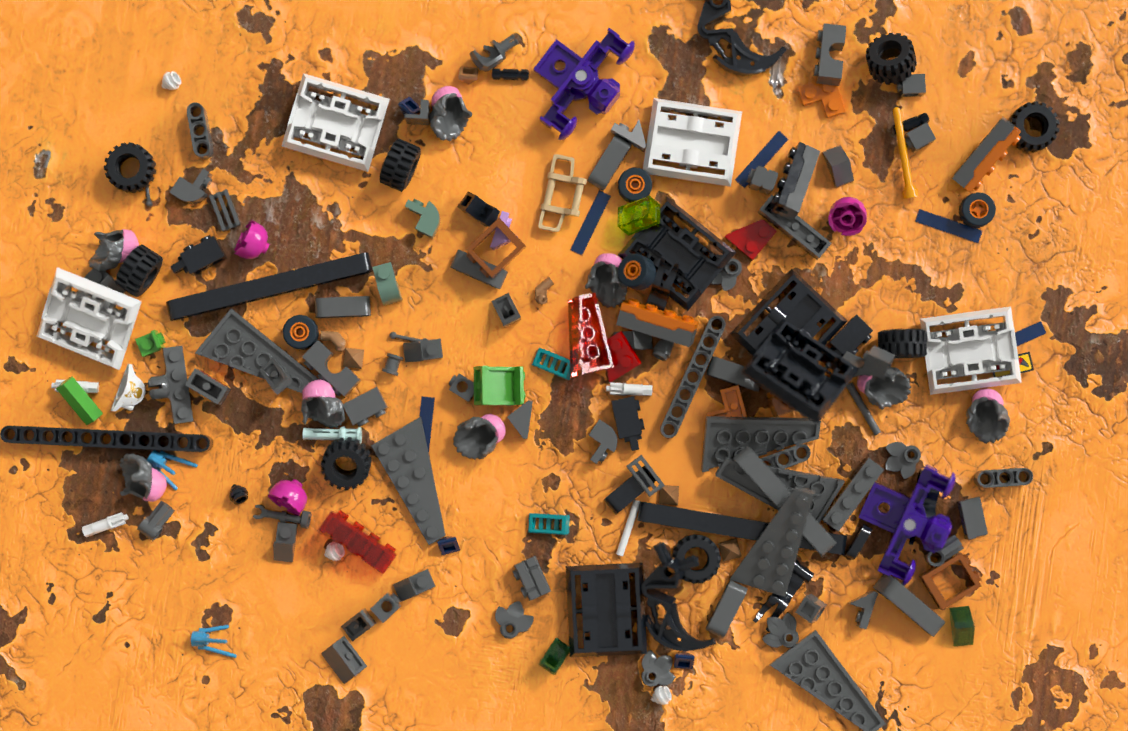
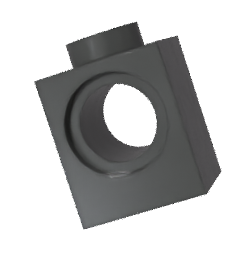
(912, 86)
(919, 137)
(468, 394)
(811, 608)
(380, 612)

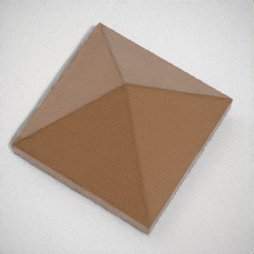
(468, 74)
(353, 358)
(669, 495)
(729, 549)

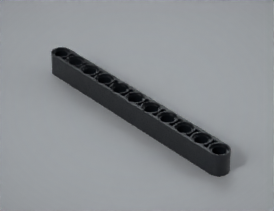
(269, 286)
(97, 438)
(718, 524)

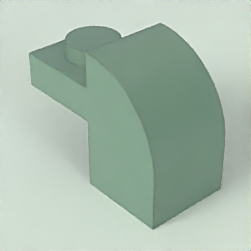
(430, 217)
(387, 284)

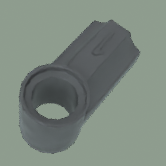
(153, 524)
(950, 548)

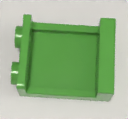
(499, 385)

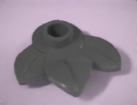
(726, 277)
(899, 460)
(513, 616)
(779, 630)
(659, 667)

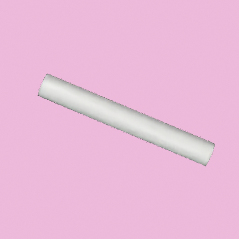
(628, 527)

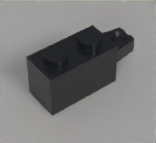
(200, 257)
(850, 337)
(627, 420)

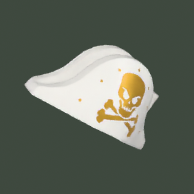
(130, 391)

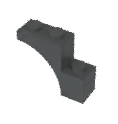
(873, 363)

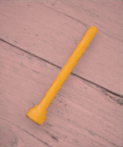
(909, 189)

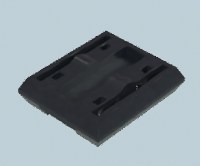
(681, 247)
(802, 311)
(796, 374)
(606, 610)

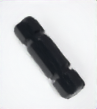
(510, 74)
(913, 122)

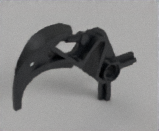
(711, 14)
(661, 579)

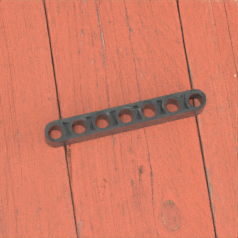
(707, 352)
(778, 493)

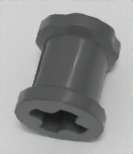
(392, 364)

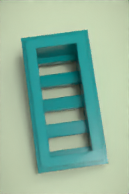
(539, 355)
(565, 523)

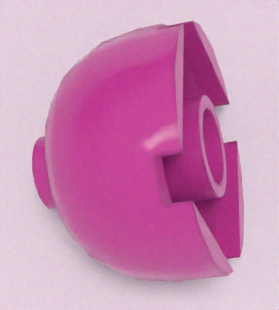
(847, 216)
(252, 241)
(289, 495)

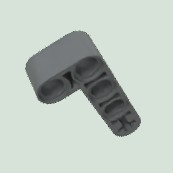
(909, 604)

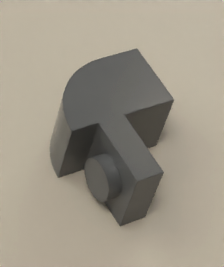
(193, 192)
(606, 437)

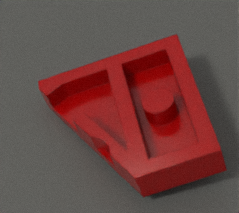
(751, 238)
(622, 355)

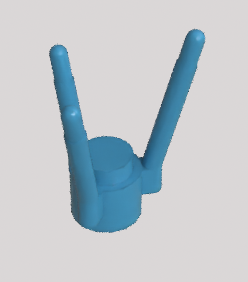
(158, 462)
(200, 639)

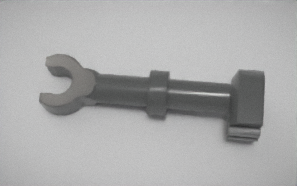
(303, 520)

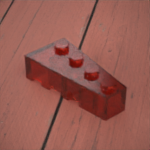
(587, 337)
(359, 541)

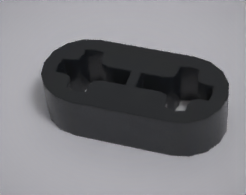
(858, 542)

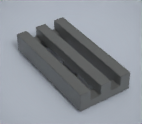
(219, 195)
(635, 462)

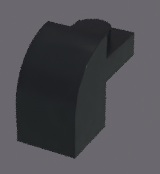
(478, 209)

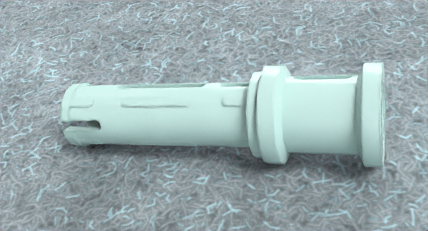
(332, 434)

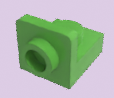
(150, 343)

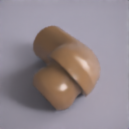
(541, 291)
(335, 338)

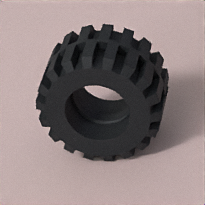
(895, 69)
(1048, 123)
(116, 160)
(400, 165)
(139, 270)
(904, 342)
(342, 477)
(710, 549)

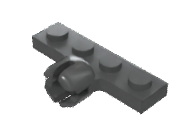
(173, 385)

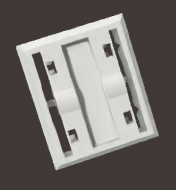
(335, 122)
(692, 141)
(89, 317)
(971, 350)

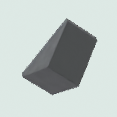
(838, 165)
(506, 310)
(521, 418)
(358, 624)

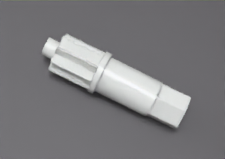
(88, 387)
(629, 389)
(109, 523)

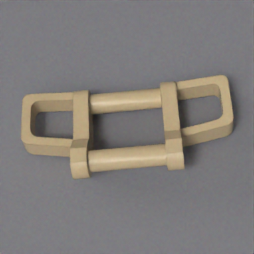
(552, 178)

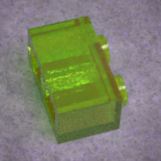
(638, 215)

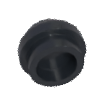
(238, 494)

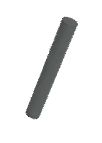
(863, 409)

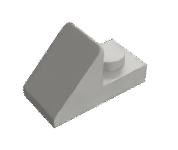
(635, 137)

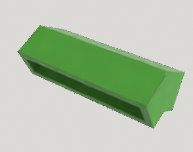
(79, 400)

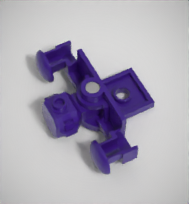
(581, 80)
(909, 519)

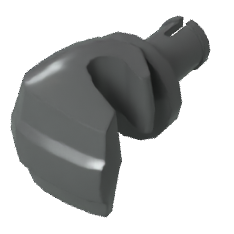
(496, 53)

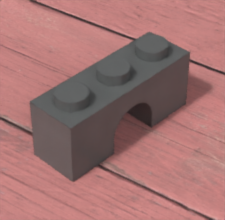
(828, 69)
(318, 357)

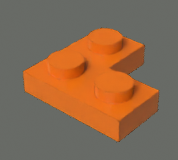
(827, 94)
(732, 403)

